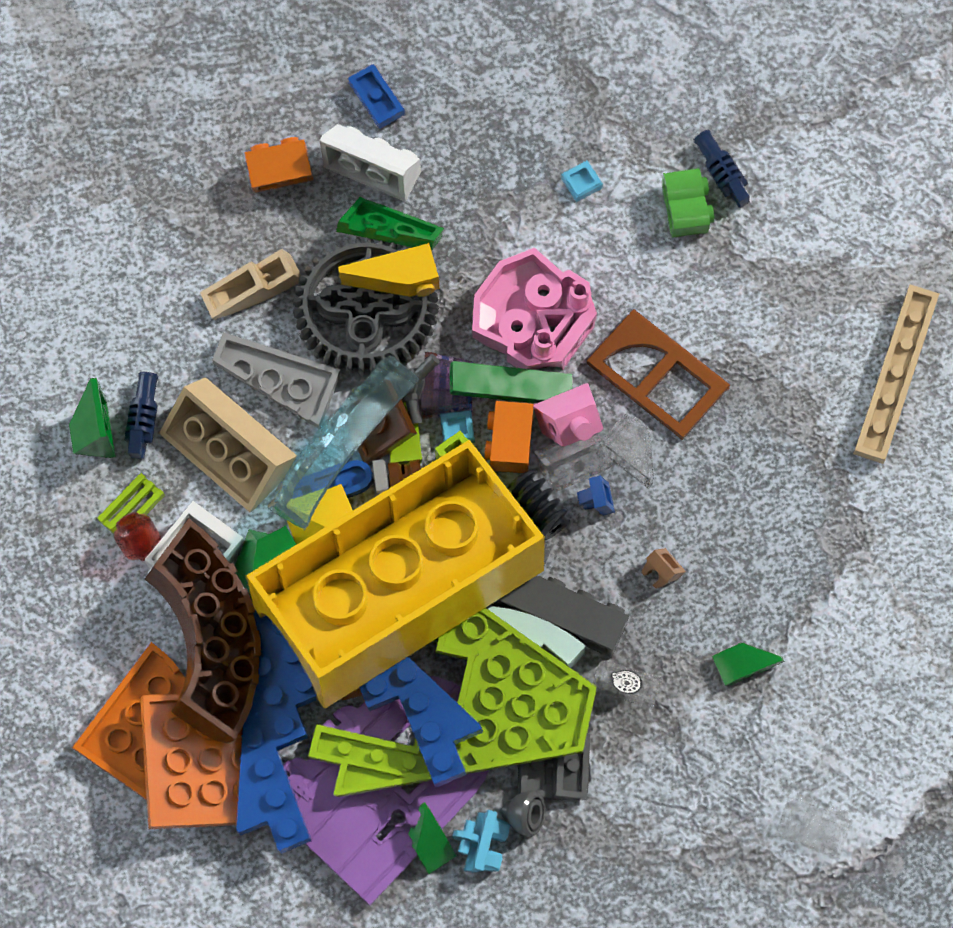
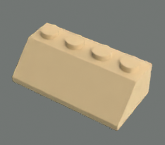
(227, 443)

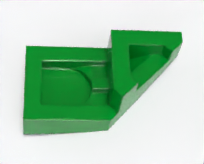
(743, 661)
(430, 841)

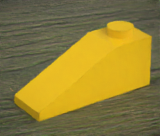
(399, 273)

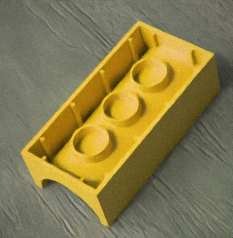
(398, 571)

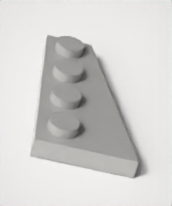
(285, 378)

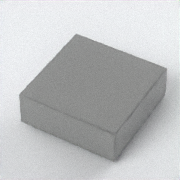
(380, 476)

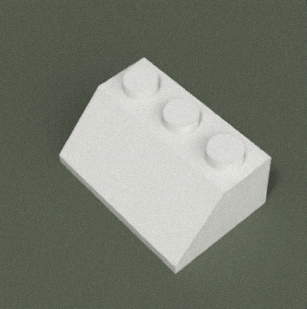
(370, 161)

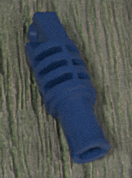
(723, 169)
(142, 416)

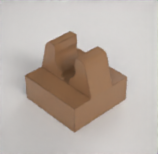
(665, 565)

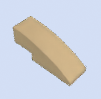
(251, 285)

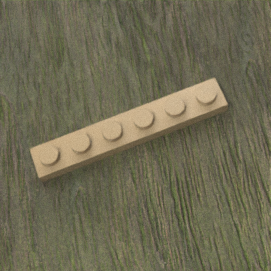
(896, 374)

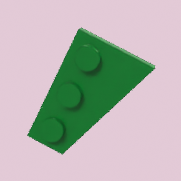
(385, 224)

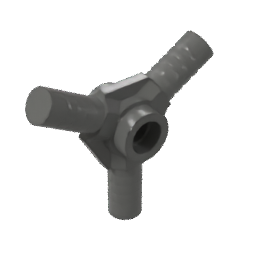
(415, 393)

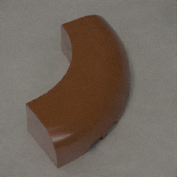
(216, 629)

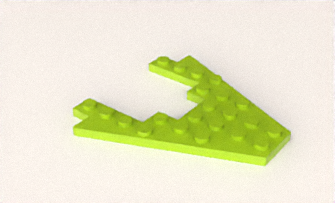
(511, 686)

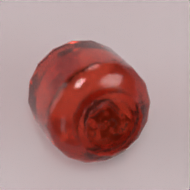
(136, 536)

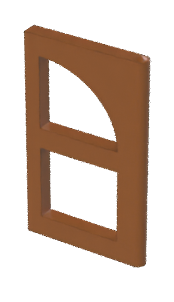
(640, 332)

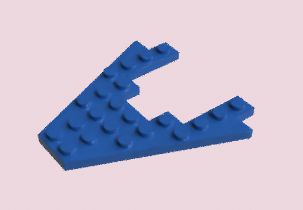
(276, 723)

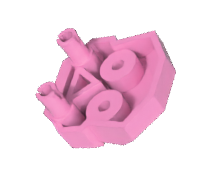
(512, 298)

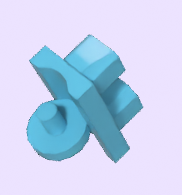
(476, 841)

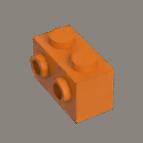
(278, 164)
(511, 436)

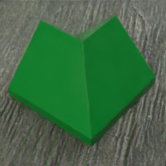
(91, 424)
(260, 549)

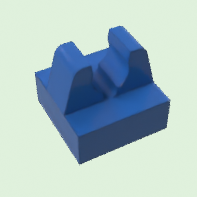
(597, 496)

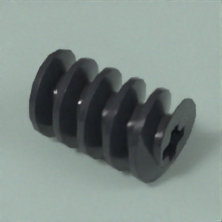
(536, 503)

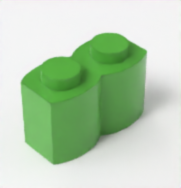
(686, 202)

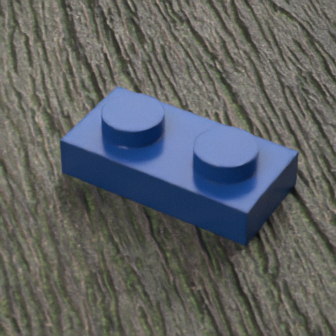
(376, 96)

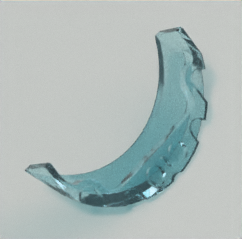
(339, 439)

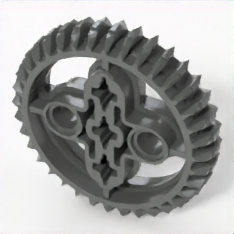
(350, 304)

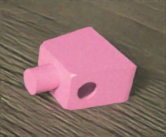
(569, 416)

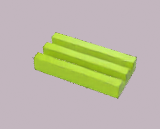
(128, 492)

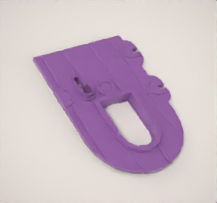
(347, 826)

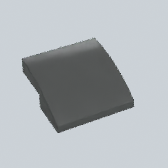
(557, 777)

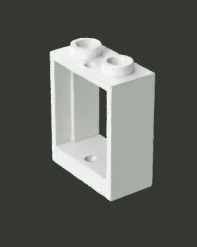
(208, 523)

